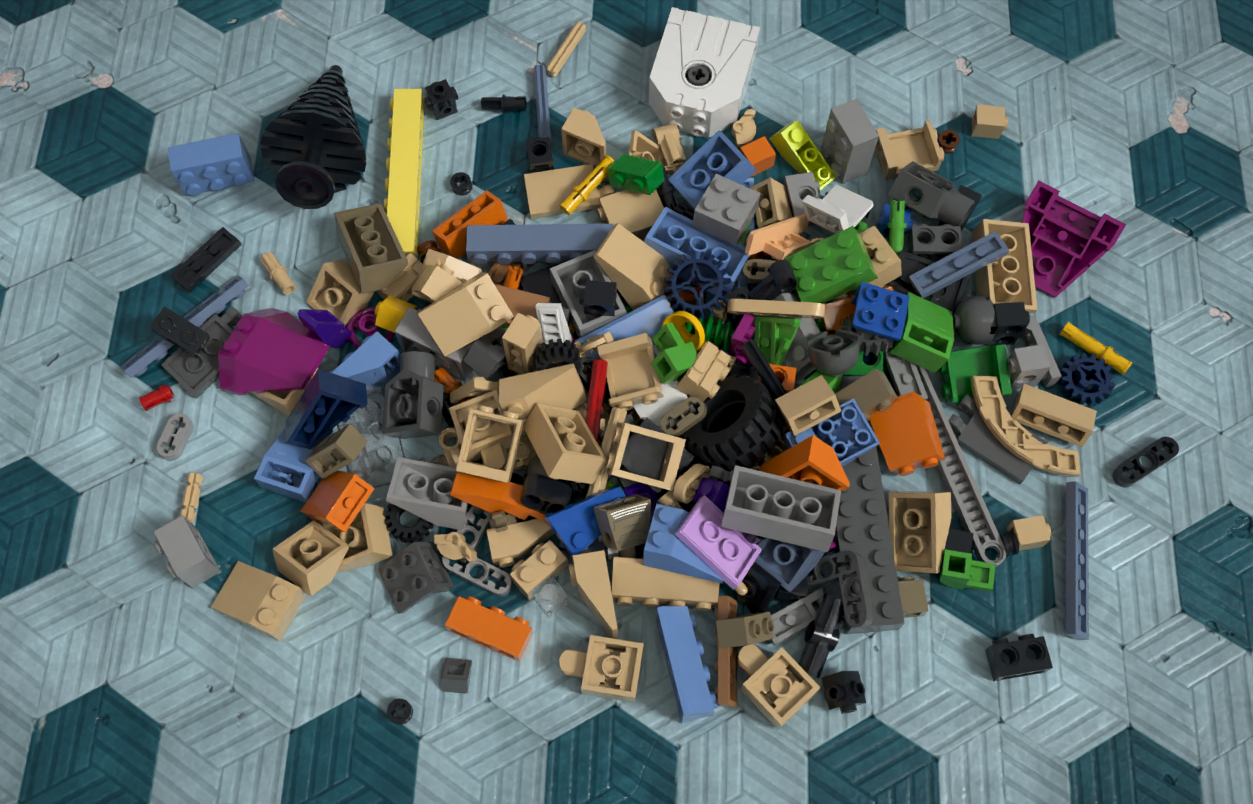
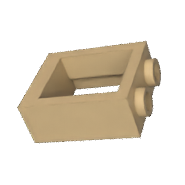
(671, 460)
(484, 470)

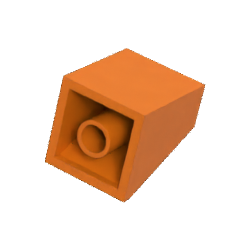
(908, 435)

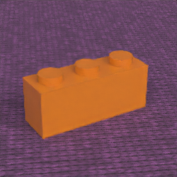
(452, 233)
(489, 627)

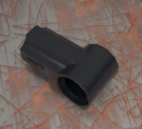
(778, 281)

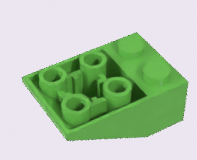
(926, 334)

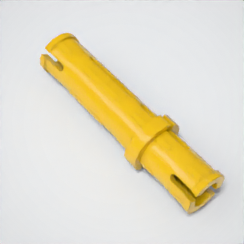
(581, 192)
(1093, 346)

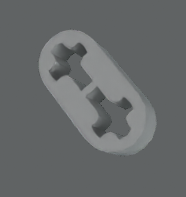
(175, 437)

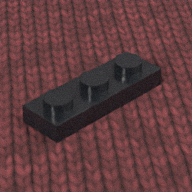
(206, 260)

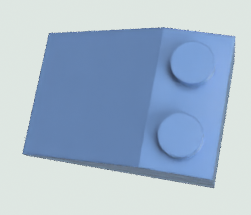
(714, 157)
(667, 551)

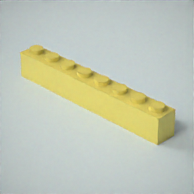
(405, 166)

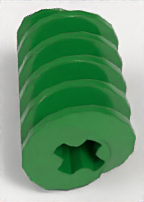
(715, 333)

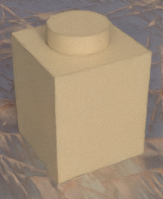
(989, 121)
(1030, 532)

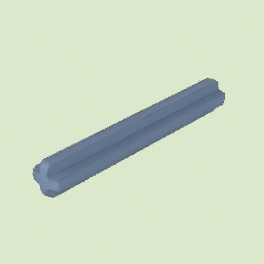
(542, 102)

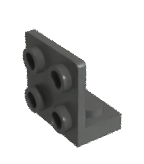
(415, 575)

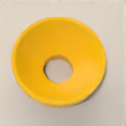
(679, 320)

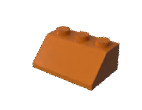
(809, 462)

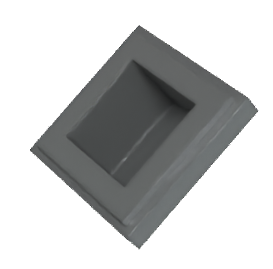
(456, 675)

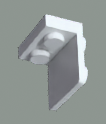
(837, 209)

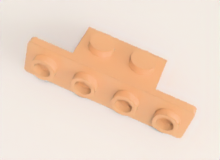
(779, 239)

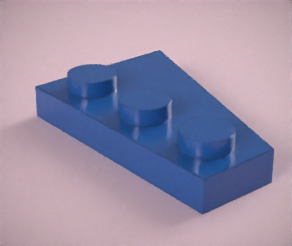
(577, 522)

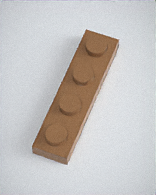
(727, 658)

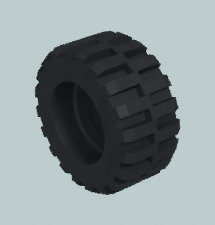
(738, 425)

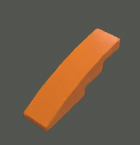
(492, 495)

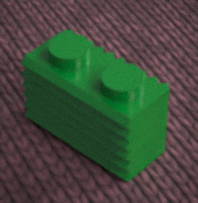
(636, 174)

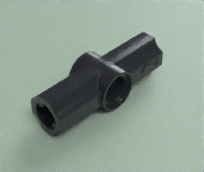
(821, 635)

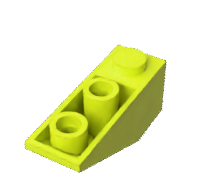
(801, 153)

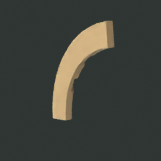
(1015, 437)

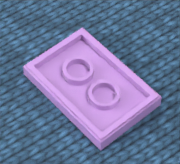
(719, 547)

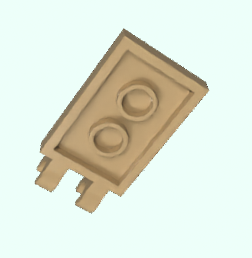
(552, 187)

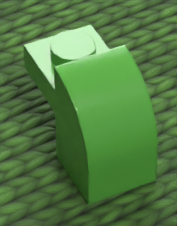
(674, 354)
(962, 572)

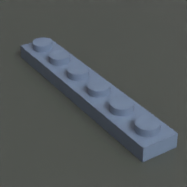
(213, 304)
(1076, 569)

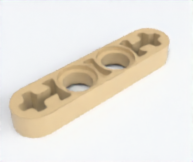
(776, 308)

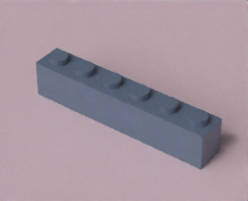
(533, 242)

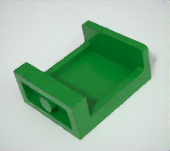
(975, 361)

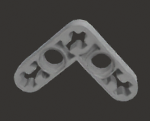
(497, 573)

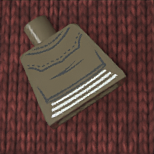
(624, 523)

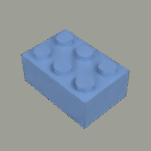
(211, 164)

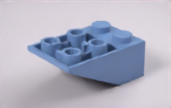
(371, 363)
(844, 432)
(286, 471)

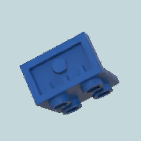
(879, 311)

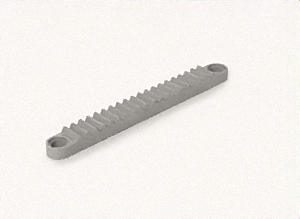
(961, 483)

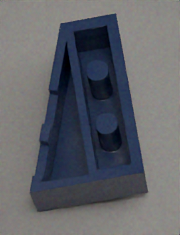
(322, 407)

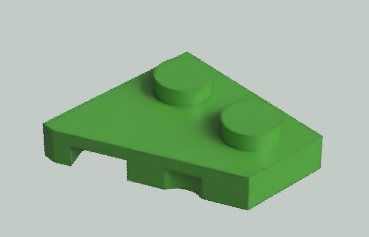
(775, 336)

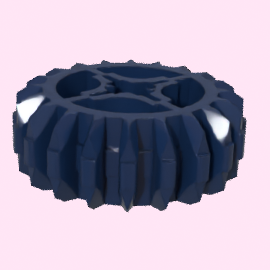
(709, 284)

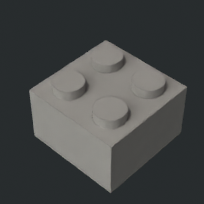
(726, 209)
(186, 552)

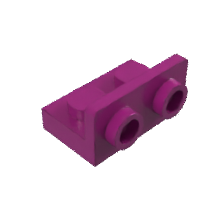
(742, 334)

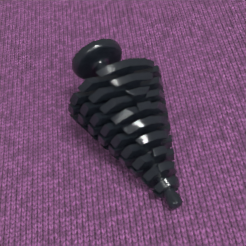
(315, 144)

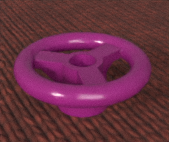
(362, 320)

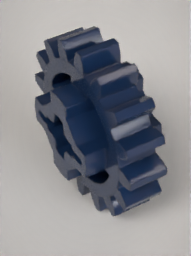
(1098, 382)

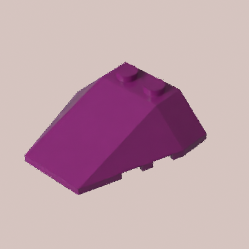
(1065, 238)
(269, 353)

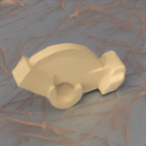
(744, 129)
(593, 342)
(454, 547)

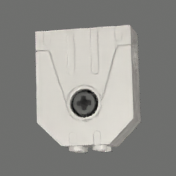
(702, 72)

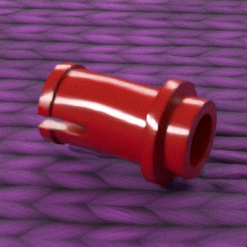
(157, 397)

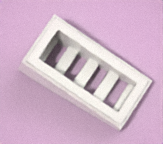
(553, 326)

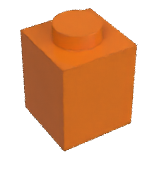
(759, 154)

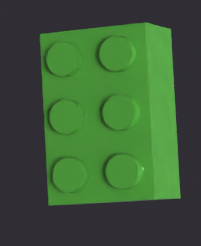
(832, 267)

